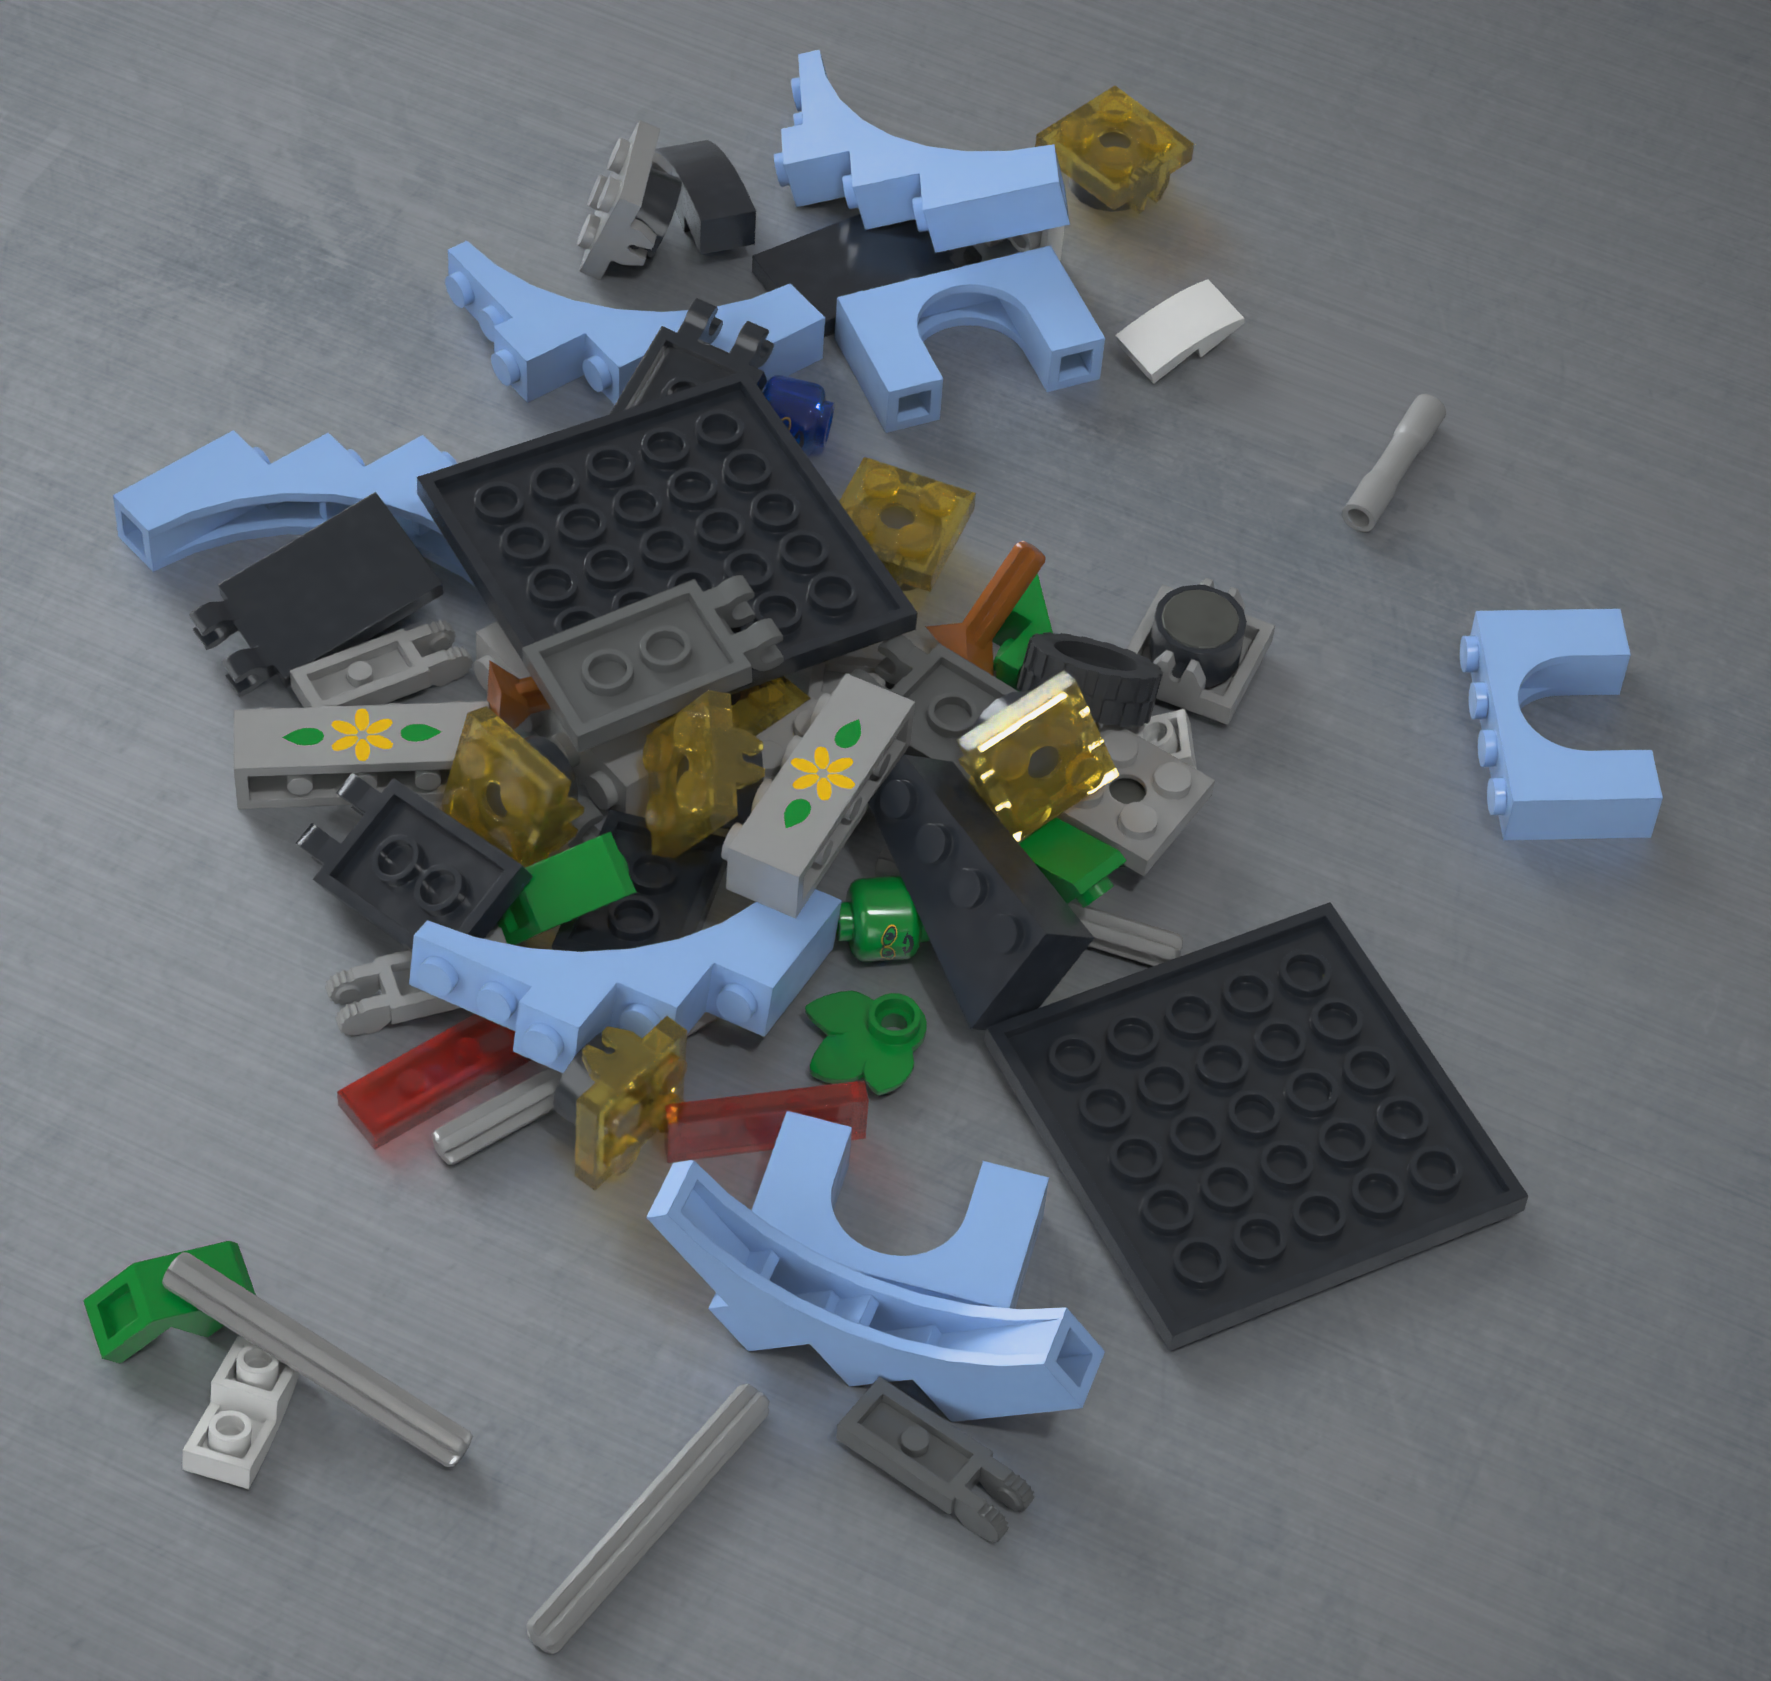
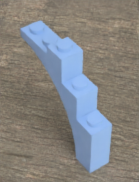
(950, 192)
(554, 340)
(236, 495)
(563, 999)
(786, 1295)

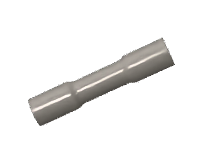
(1380, 484)

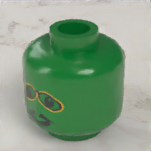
(880, 920)

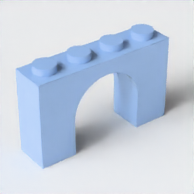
(1015, 294)
(1534, 783)
(975, 1266)

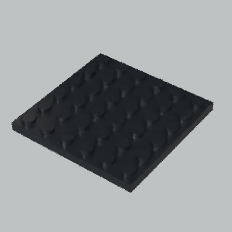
(663, 498)
(1253, 1124)

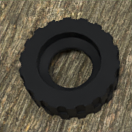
(1113, 680)

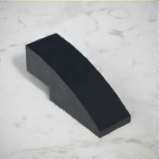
(711, 197)

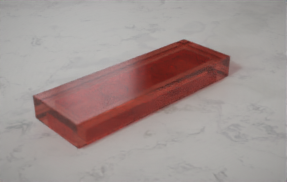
(429, 1079)
(754, 1120)

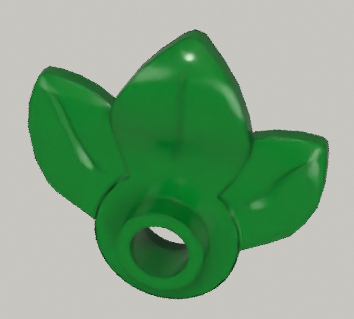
(861, 1044)

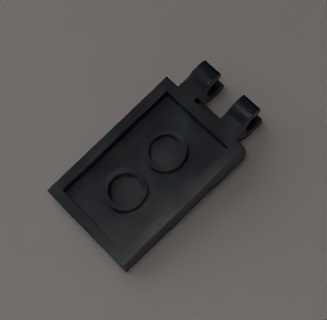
(852, 260)
(688, 360)
(318, 595)
(413, 865)
(668, 899)

